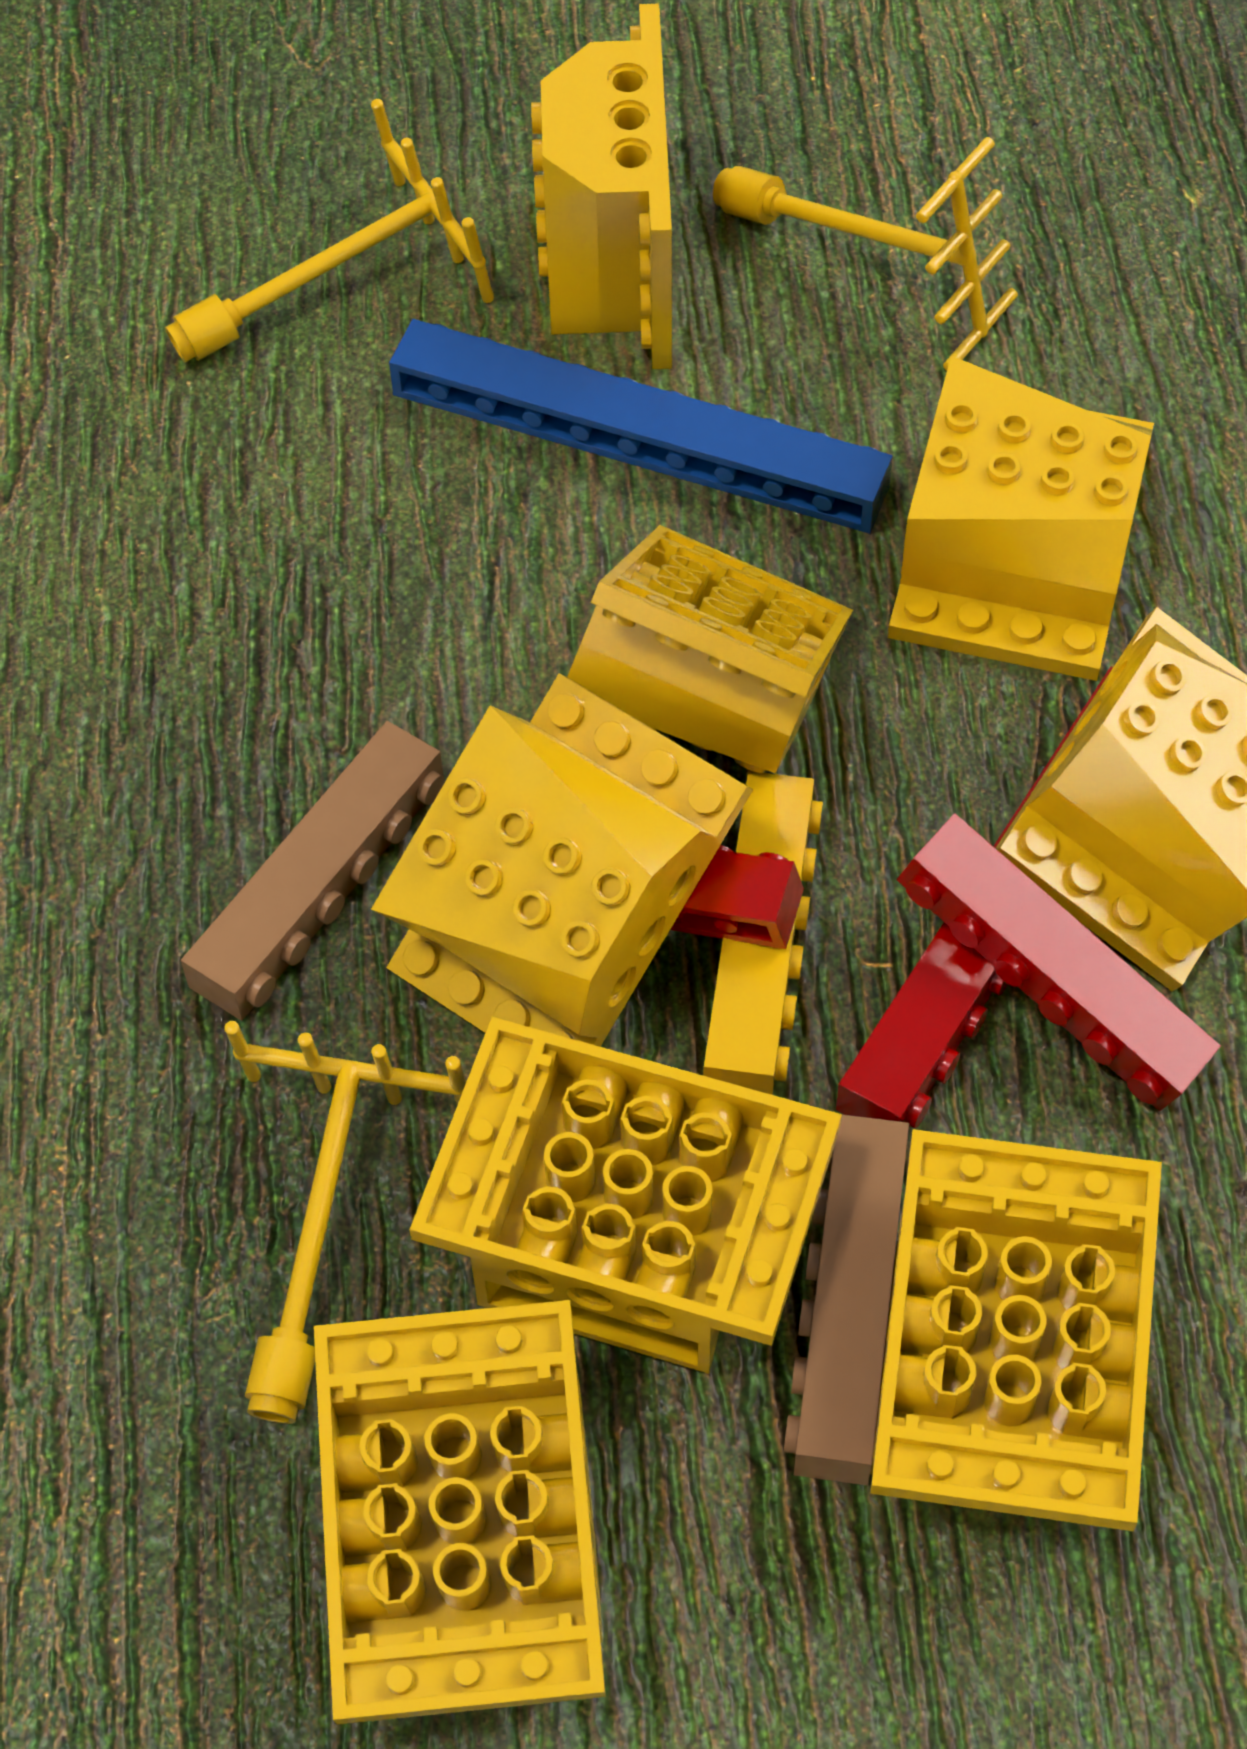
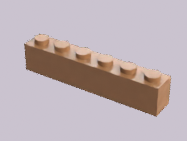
(314, 871)
(850, 1304)

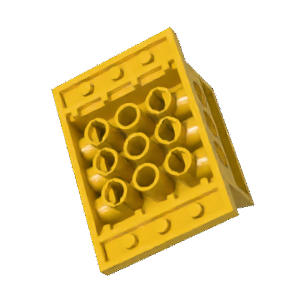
(607, 190)
(1018, 525)
(708, 648)
(1148, 805)
(555, 864)
(627, 1191)
(1019, 1331)
(456, 1513)

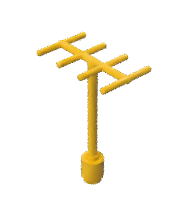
(764, 198)
(215, 322)
(285, 1360)

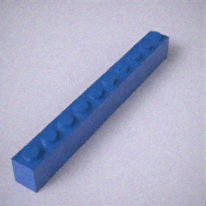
(642, 425)

